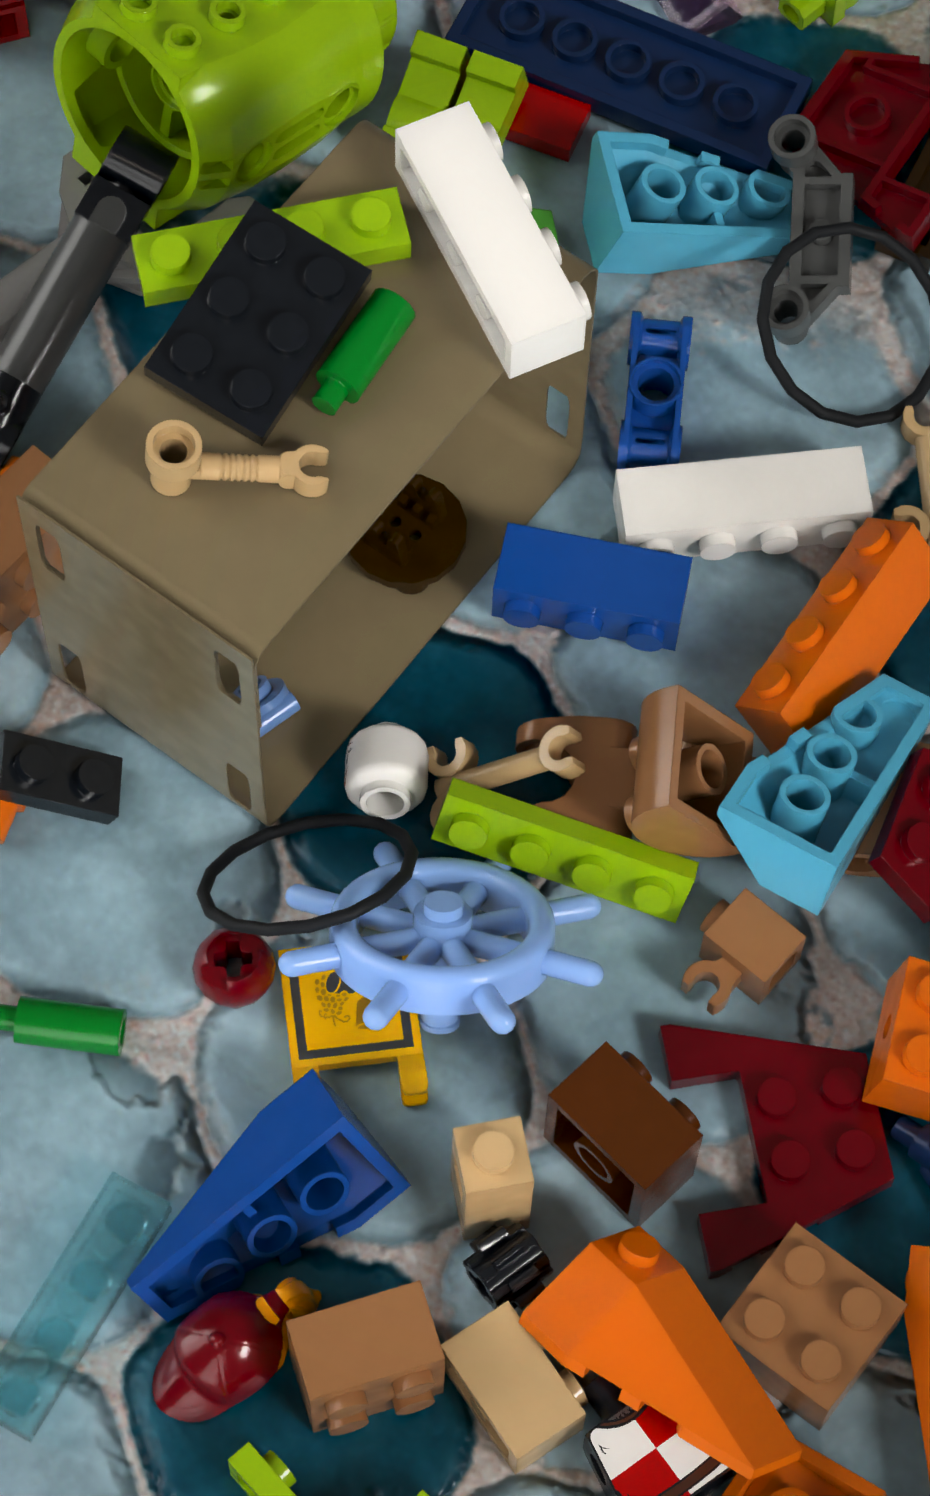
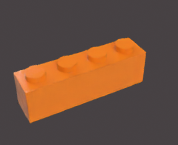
(842, 631)

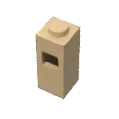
(491, 1176)

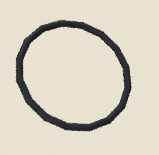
(767, 337)
(323, 921)

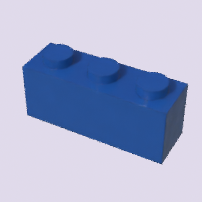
(590, 587)

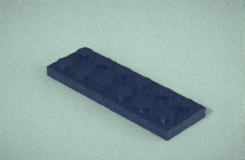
(641, 72)

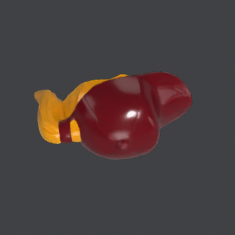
(228, 1350)

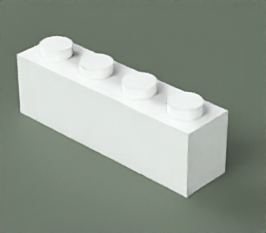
(492, 239)
(744, 503)

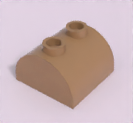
(683, 772)

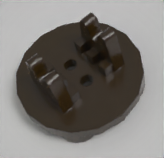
(410, 565)

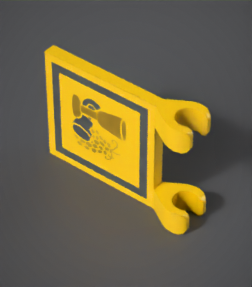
(330, 1033)

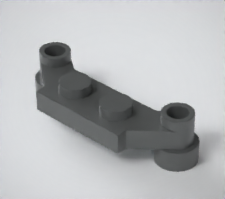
(818, 198)

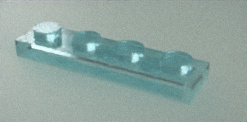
(76, 1301)

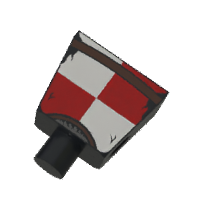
(642, 1451)

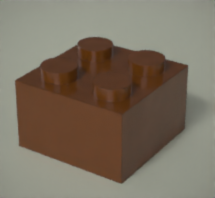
(623, 1132)

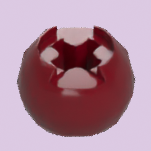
(255, 974)

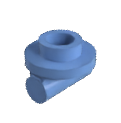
(275, 702)

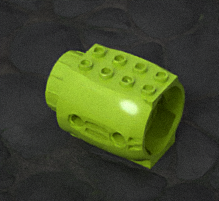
(217, 83)

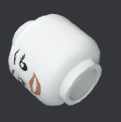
(386, 770)

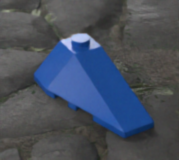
(284, 1182)

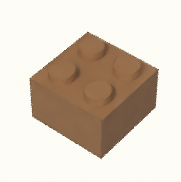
(811, 1324)
(367, 1358)

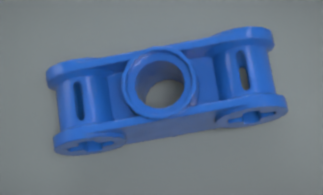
(657, 362)

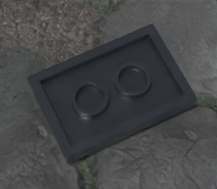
(258, 323)

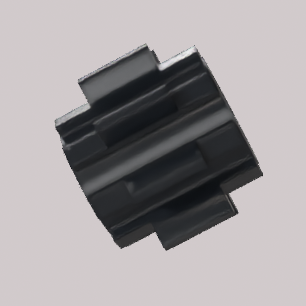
(508, 1266)

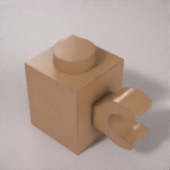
(745, 949)

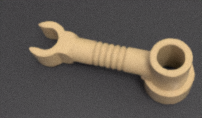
(177, 458)

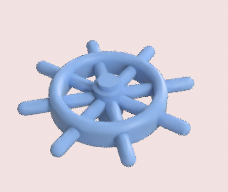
(442, 939)

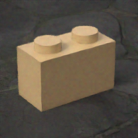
(514, 1387)

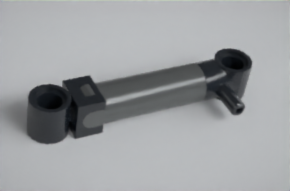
(77, 274)

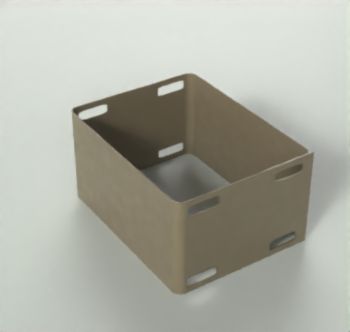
(250, 578)

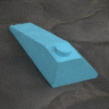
(676, 211)
(818, 795)

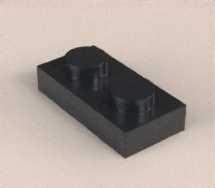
(59, 777)

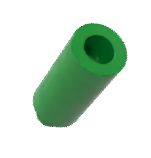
(362, 350)
(65, 1025)

